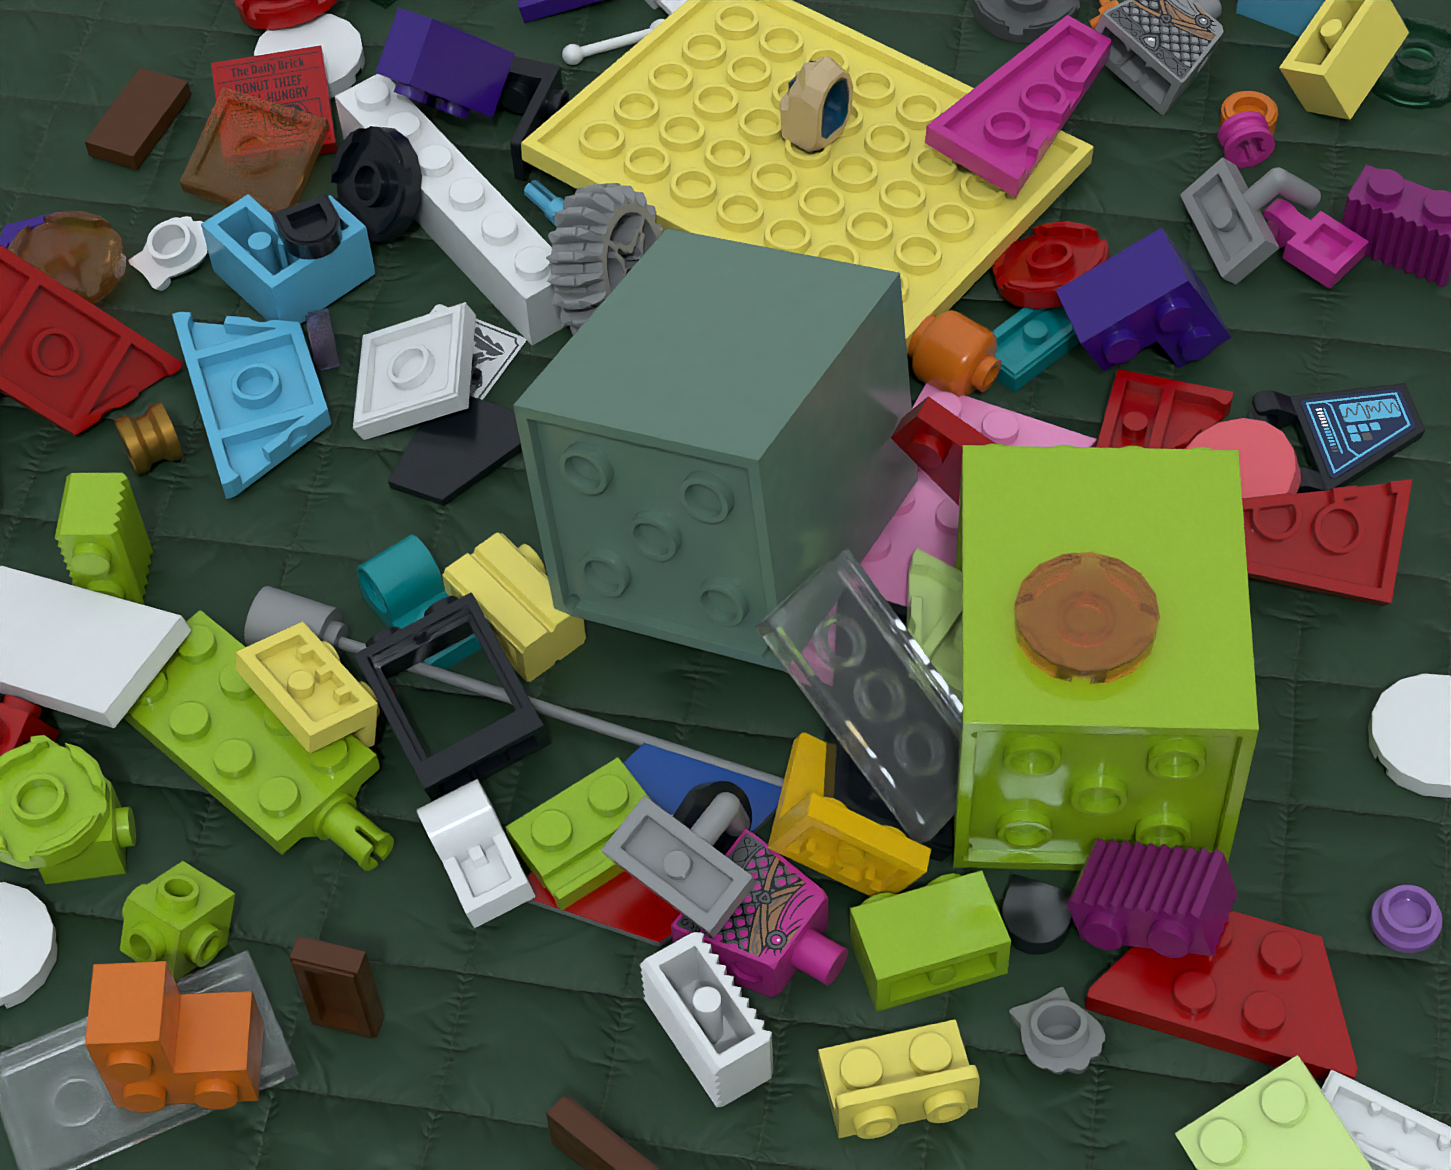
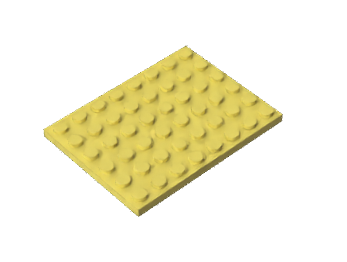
(701, 135)

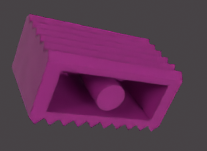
(1402, 222)
(1153, 898)

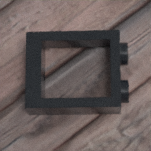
(484, 750)

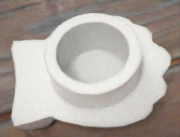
(171, 251)

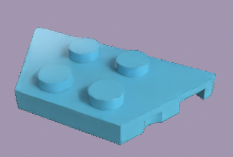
(252, 393)

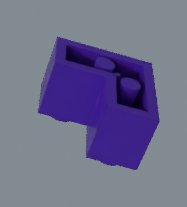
(443, 63)
(1142, 299)

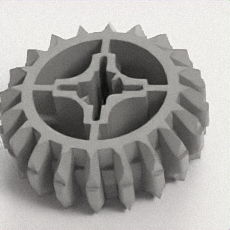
(596, 245)

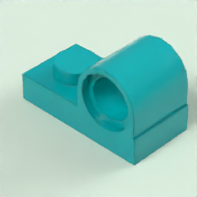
(402, 586)

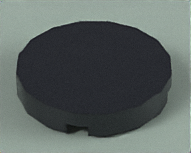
(378, 180)

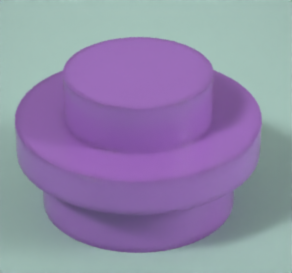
(1406, 919)

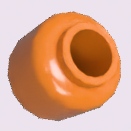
(954, 354)

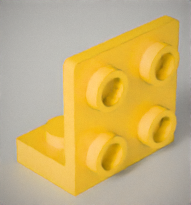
(835, 839)

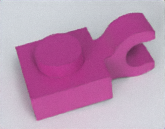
(1317, 245)

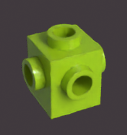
(177, 920)

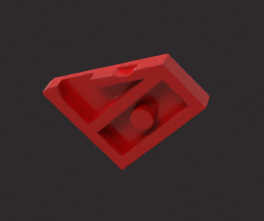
(1159, 411)

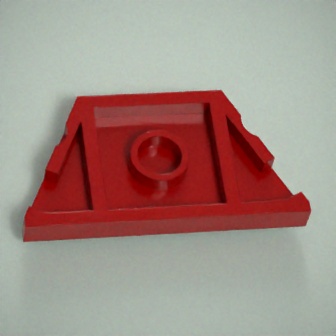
(66, 353)
(1256, 998)

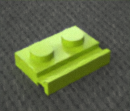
(566, 833)

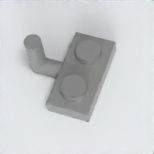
(1231, 217)
(682, 862)

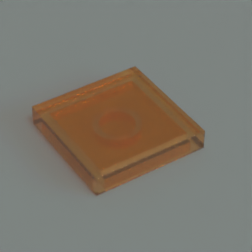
(254, 151)

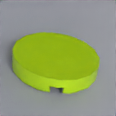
(49, 804)

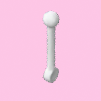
(574, 54)

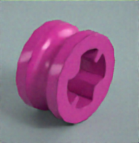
(1246, 139)

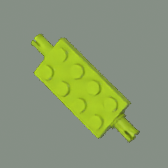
(247, 758)

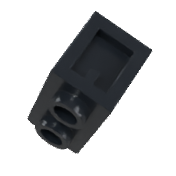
(537, 93)

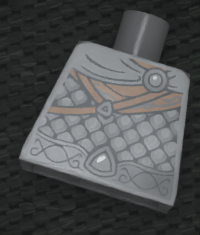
(1161, 45)

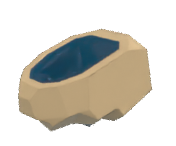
(816, 104)

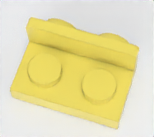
(309, 688)
(899, 1080)

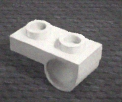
(476, 853)

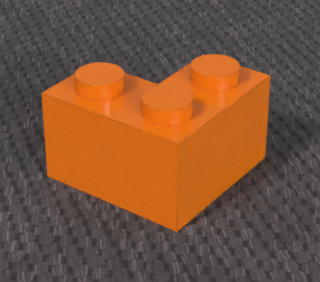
(171, 1045)

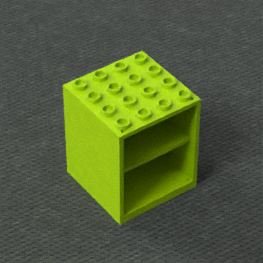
(1126, 758)

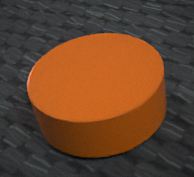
(1250, 101)

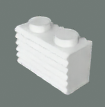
(708, 1018)

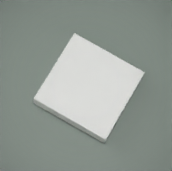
(415, 371)

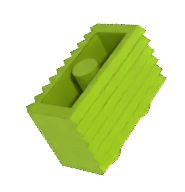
(104, 536)

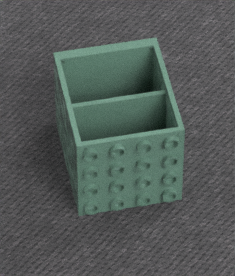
(717, 439)

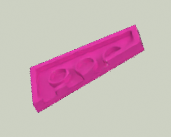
(1020, 109)

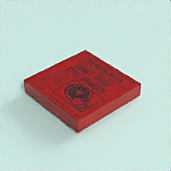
(286, 78)

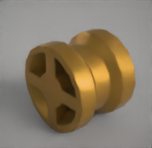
(149, 438)

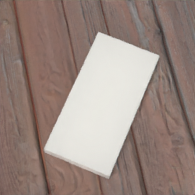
(80, 646)

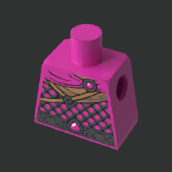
(775, 925)

